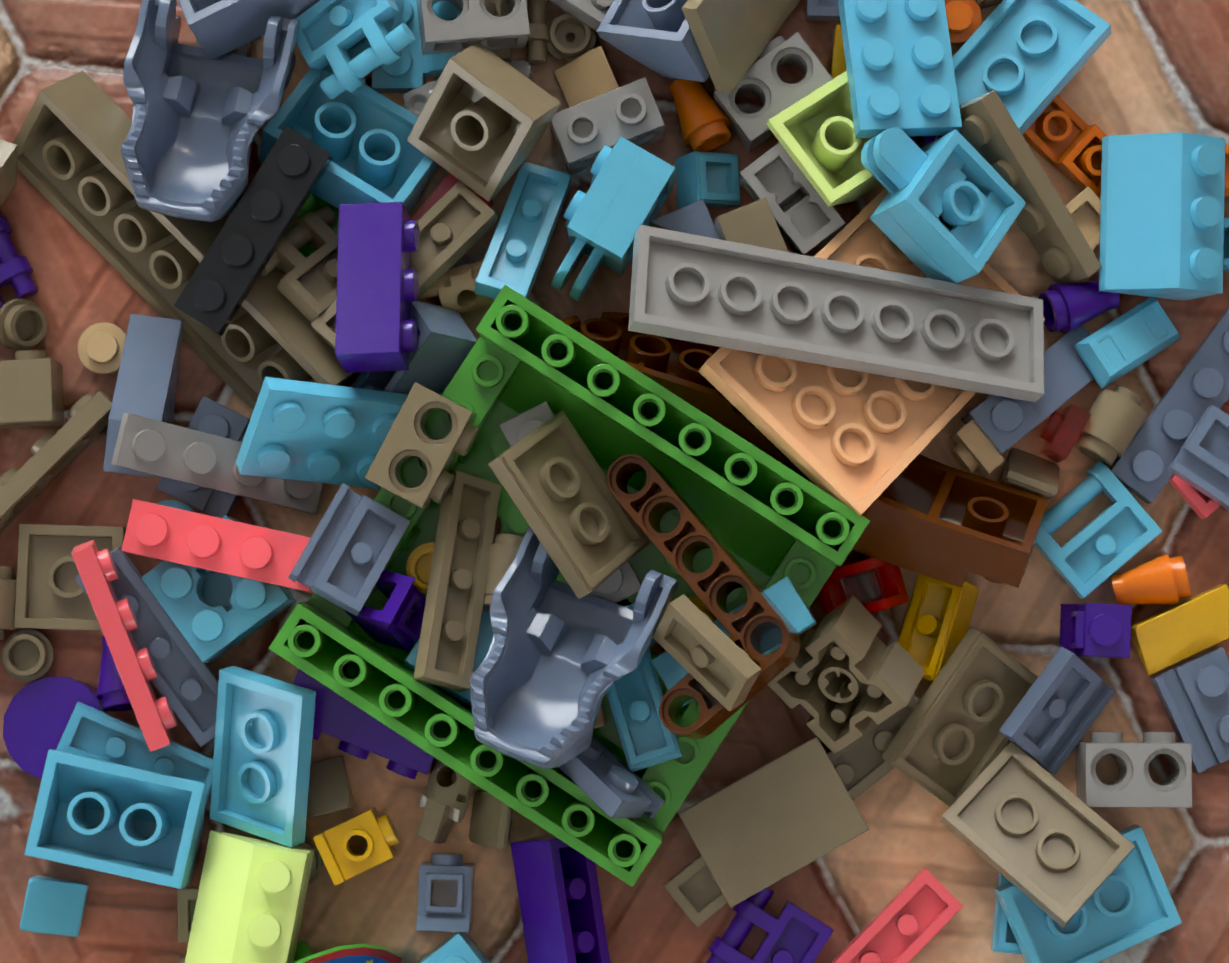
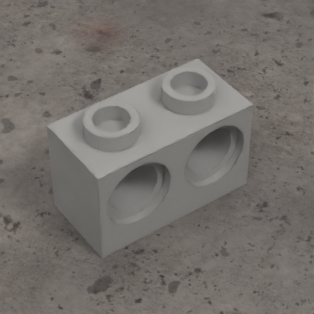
(472, 26)
(773, 92)
(602, 120)
(795, 204)
(1133, 784)

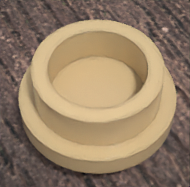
(101, 348)

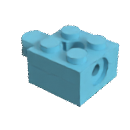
(936, 181)
(624, 194)
(213, 607)

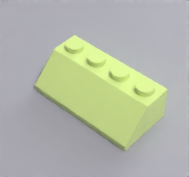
(249, 901)

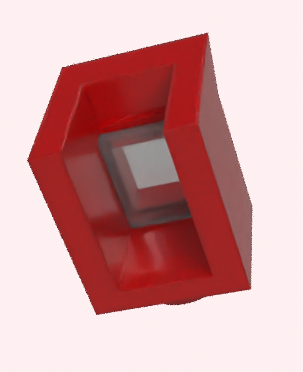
(870, 581)

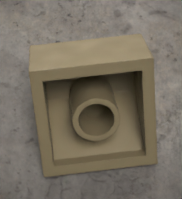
(482, 120)

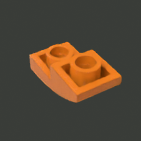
(1068, 144)

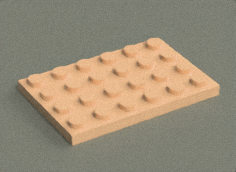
(836, 423)

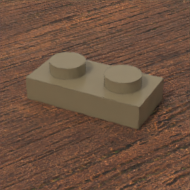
(706, 652)

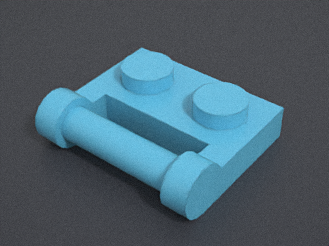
(1102, 543)

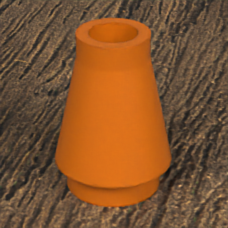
(700, 118)
(1154, 582)

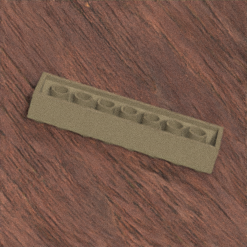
(75, 161)

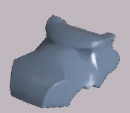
(196, 114)
(556, 658)

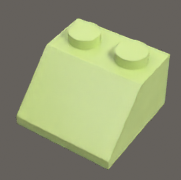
(823, 142)

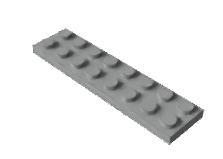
(836, 314)

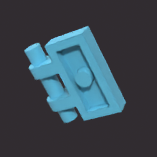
(336, 26)

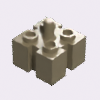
(847, 676)

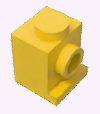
(335, 849)

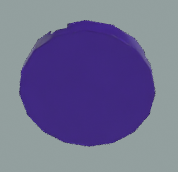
(39, 718)

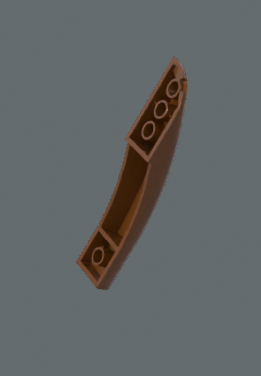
(924, 521)

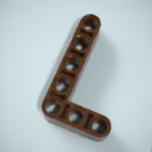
(710, 586)

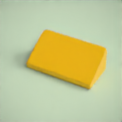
(936, 622)
(1182, 629)

